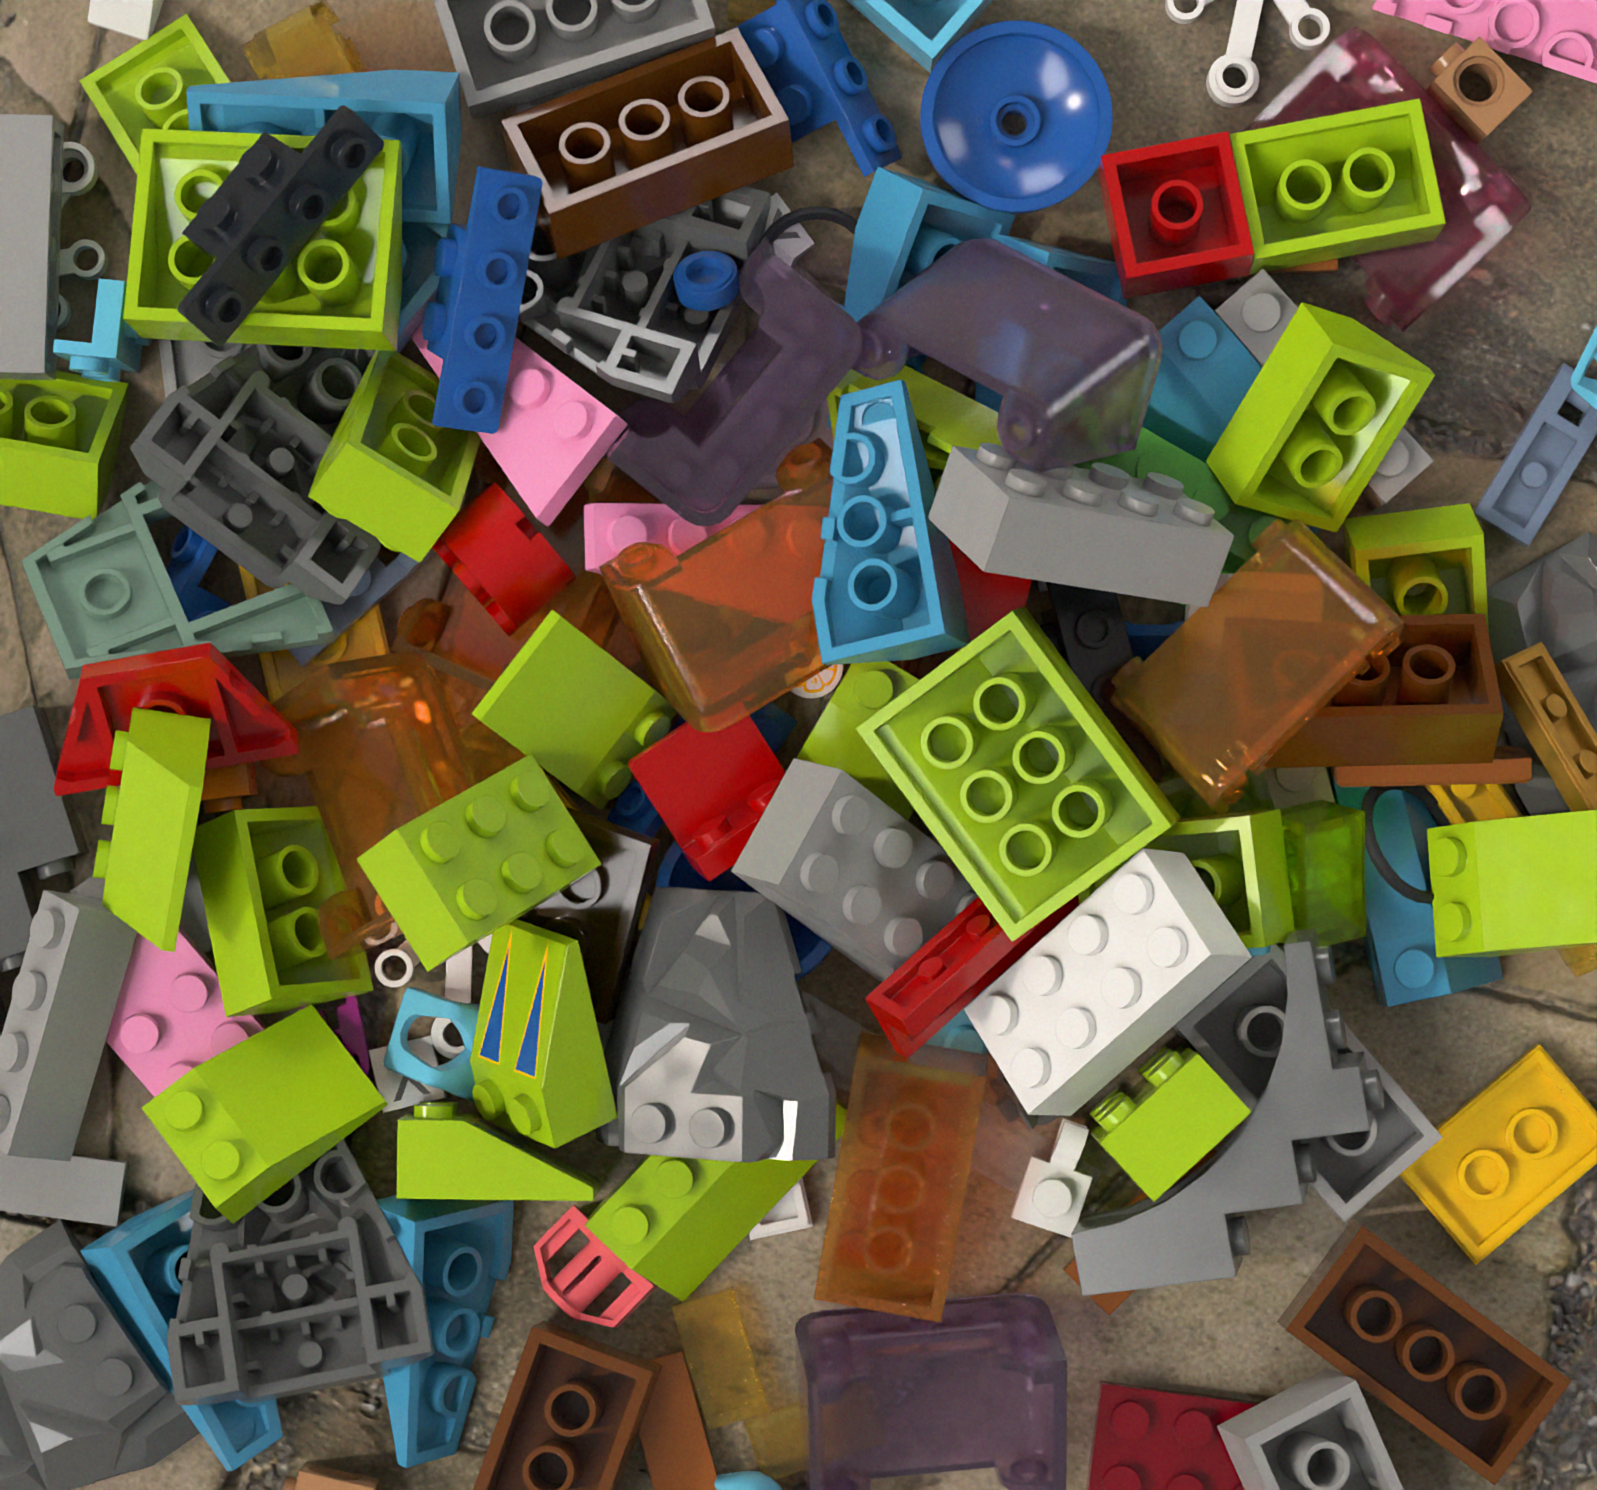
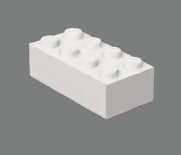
(1107, 982)

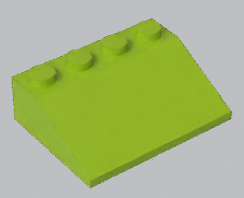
(333, 292)
(1018, 773)

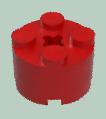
(503, 559)

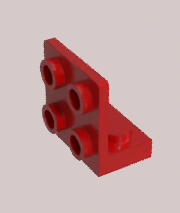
(709, 789)

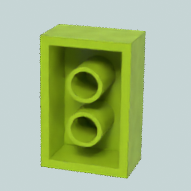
(478, 861)
(1166, 1118)

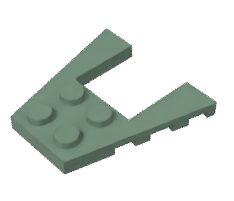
(114, 600)

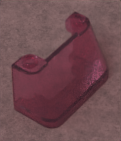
(1475, 193)

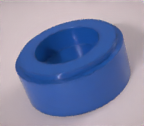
(706, 280)

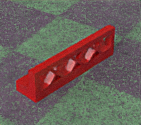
(950, 974)

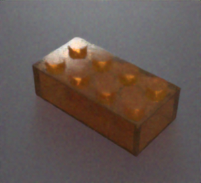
(901, 1178)

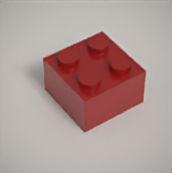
(1175, 215)

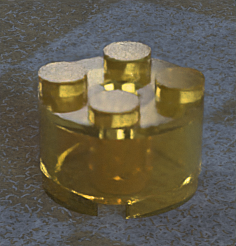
(303, 46)

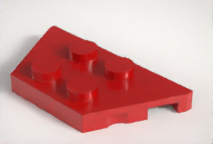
(177, 681)

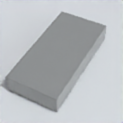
(76, 1190)

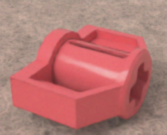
(587, 1273)

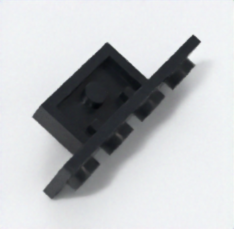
(268, 215)
(1094, 643)

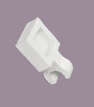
(1052, 1188)

